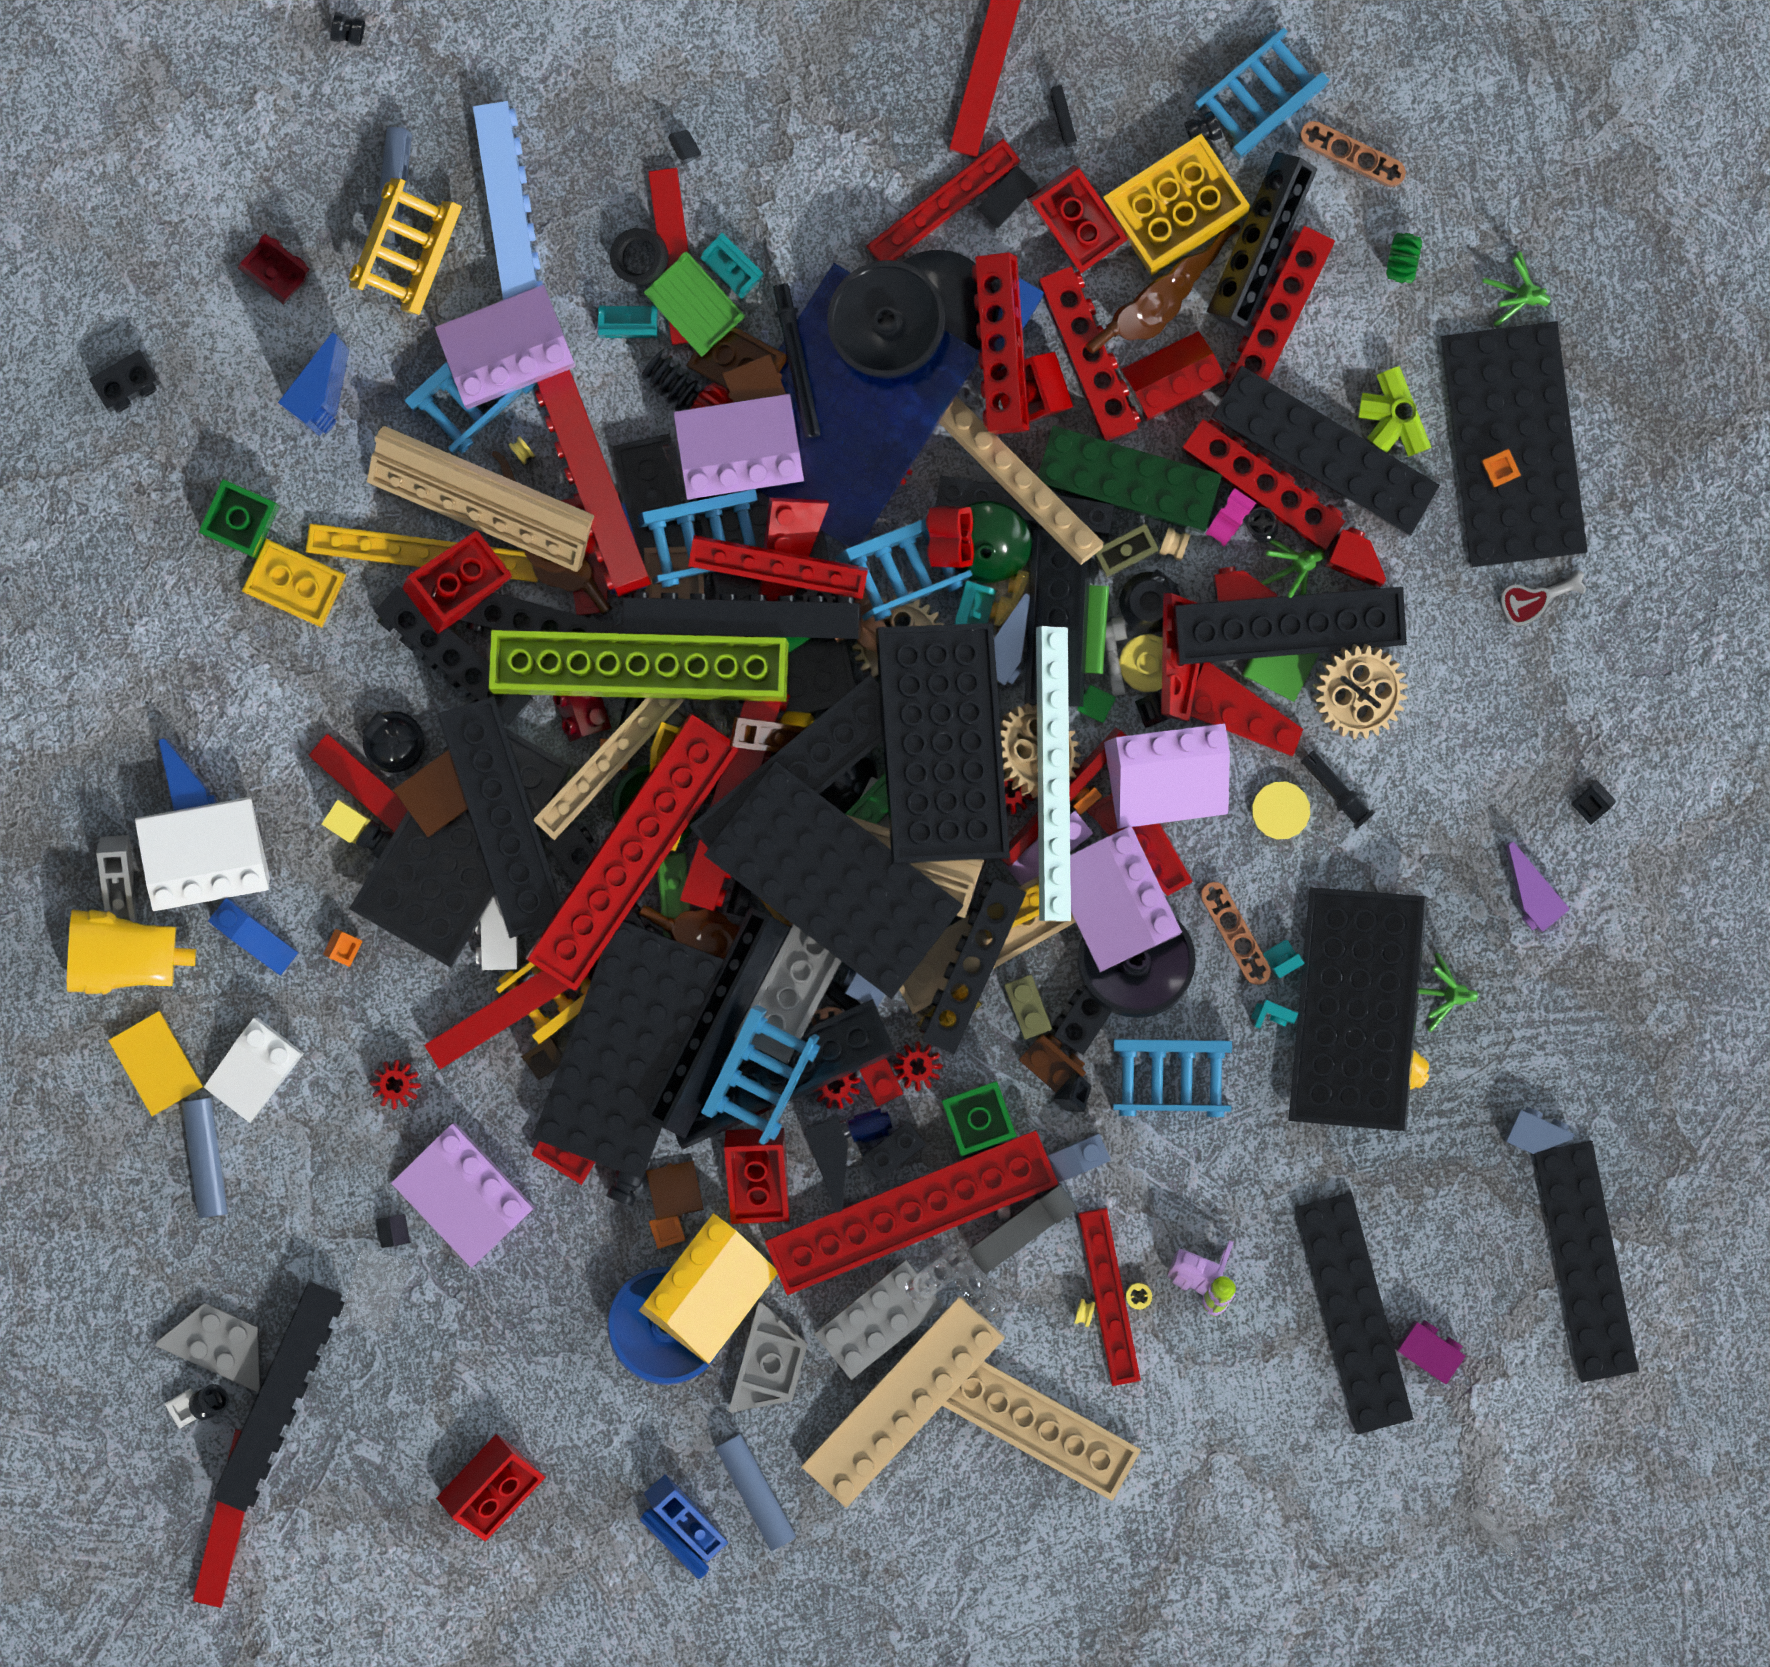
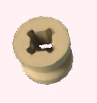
(1174, 544)

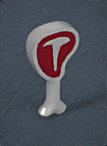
(1525, 605)

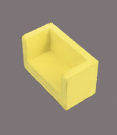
(346, 821)

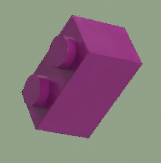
(1431, 1352)

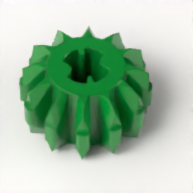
(1404, 258)

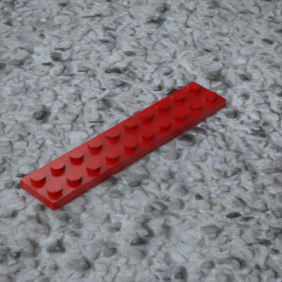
(632, 852)
(911, 1212)

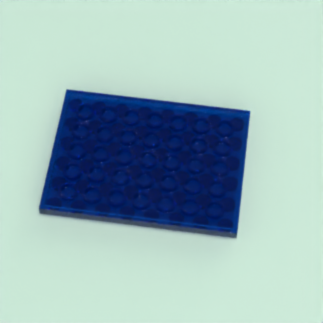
(865, 423)

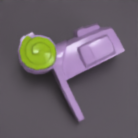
(1205, 1278)

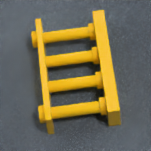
(432, 242)
(567, 1007)

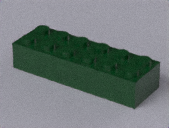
(1129, 479)

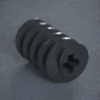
(671, 381)

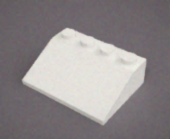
(202, 854)

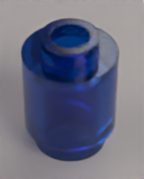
(870, 1125)

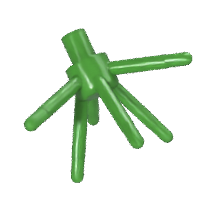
(1527, 293)
(1302, 563)
(1454, 993)

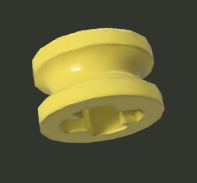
(521, 450)
(1138, 1286)
(1084, 1312)

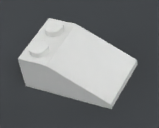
(253, 1069)

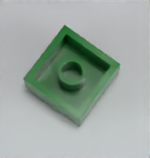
(239, 518)
(979, 1118)

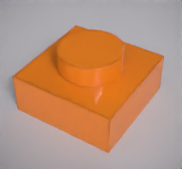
(1500, 468)
(1085, 799)
(342, 947)
(667, 1231)

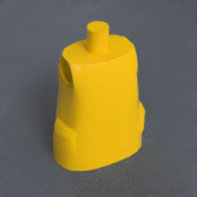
(120, 953)

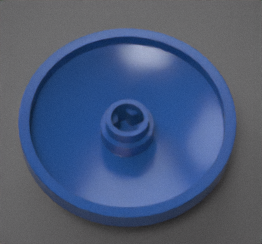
(642, 1344)

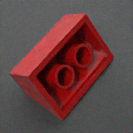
(1173, 375)
(490, 1488)

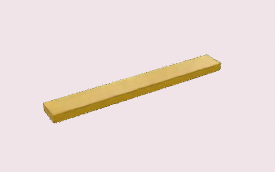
(399, 549)

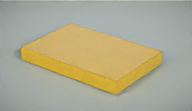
(294, 583)
(156, 1063)

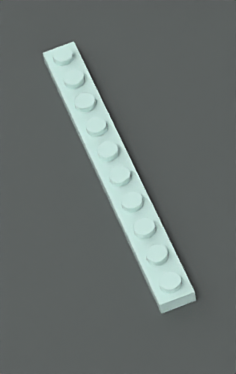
(1053, 774)

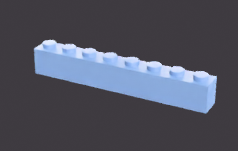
(506, 198)

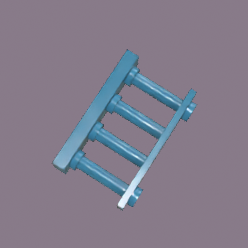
(1266, 121)
(443, 380)
(684, 515)
(881, 547)
(1186, 1051)
(732, 1076)

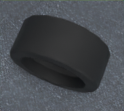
(619, 247)

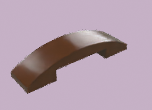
(762, 734)

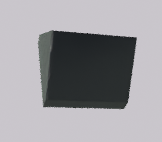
(1150, 710)
(393, 1231)

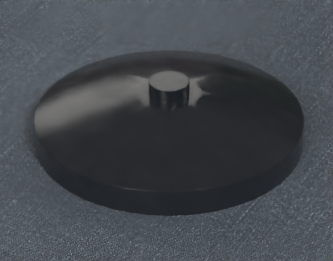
(957, 288)
(886, 319)
(1144, 982)

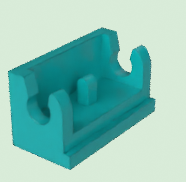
(732, 266)
(627, 321)
(975, 604)

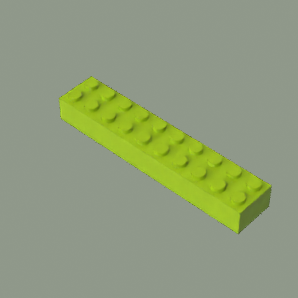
(638, 665)

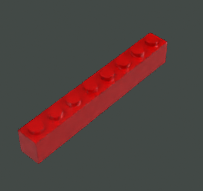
(593, 482)
(705, 878)

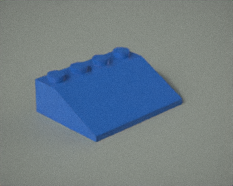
(318, 388)

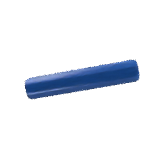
(674, 1544)

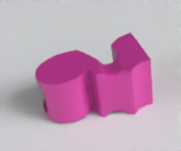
(1230, 517)

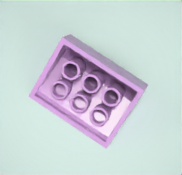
(505, 347)
(738, 446)
(1169, 775)
(1118, 900)
(463, 1195)

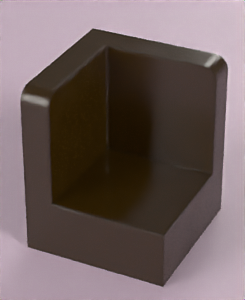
(543, 1058)

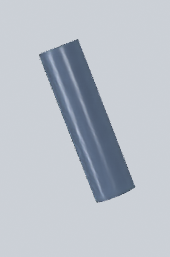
(395, 165)
(204, 1158)
(755, 1492)

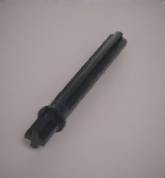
(788, 323)

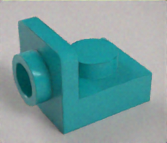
(1282, 959)
(1278, 1014)

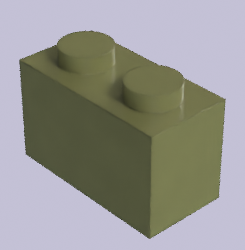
(1126, 551)
(1027, 1007)

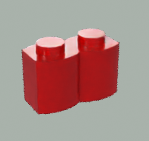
(950, 536)

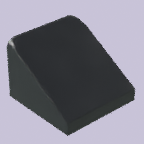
(684, 146)
(1593, 802)
(1073, 1094)

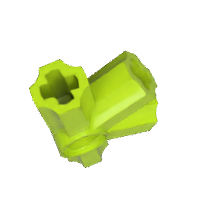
(1390, 426)

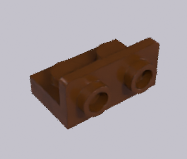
(1050, 1063)

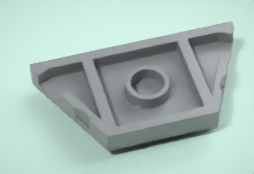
(218, 1344)
(769, 1363)

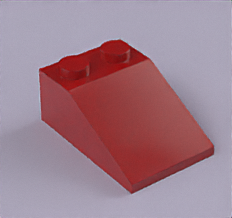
(1077, 218)
(456, 581)
(756, 1177)

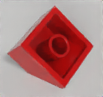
(1045, 387)
(1356, 558)

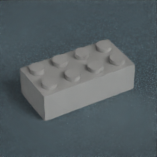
(875, 1321)

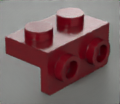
(274, 268)
(582, 715)

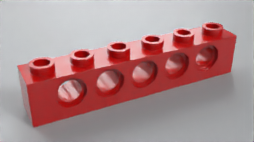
(1318, 248)
(1015, 415)
(1109, 426)
(1306, 499)

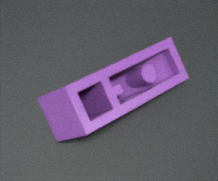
(1535, 895)

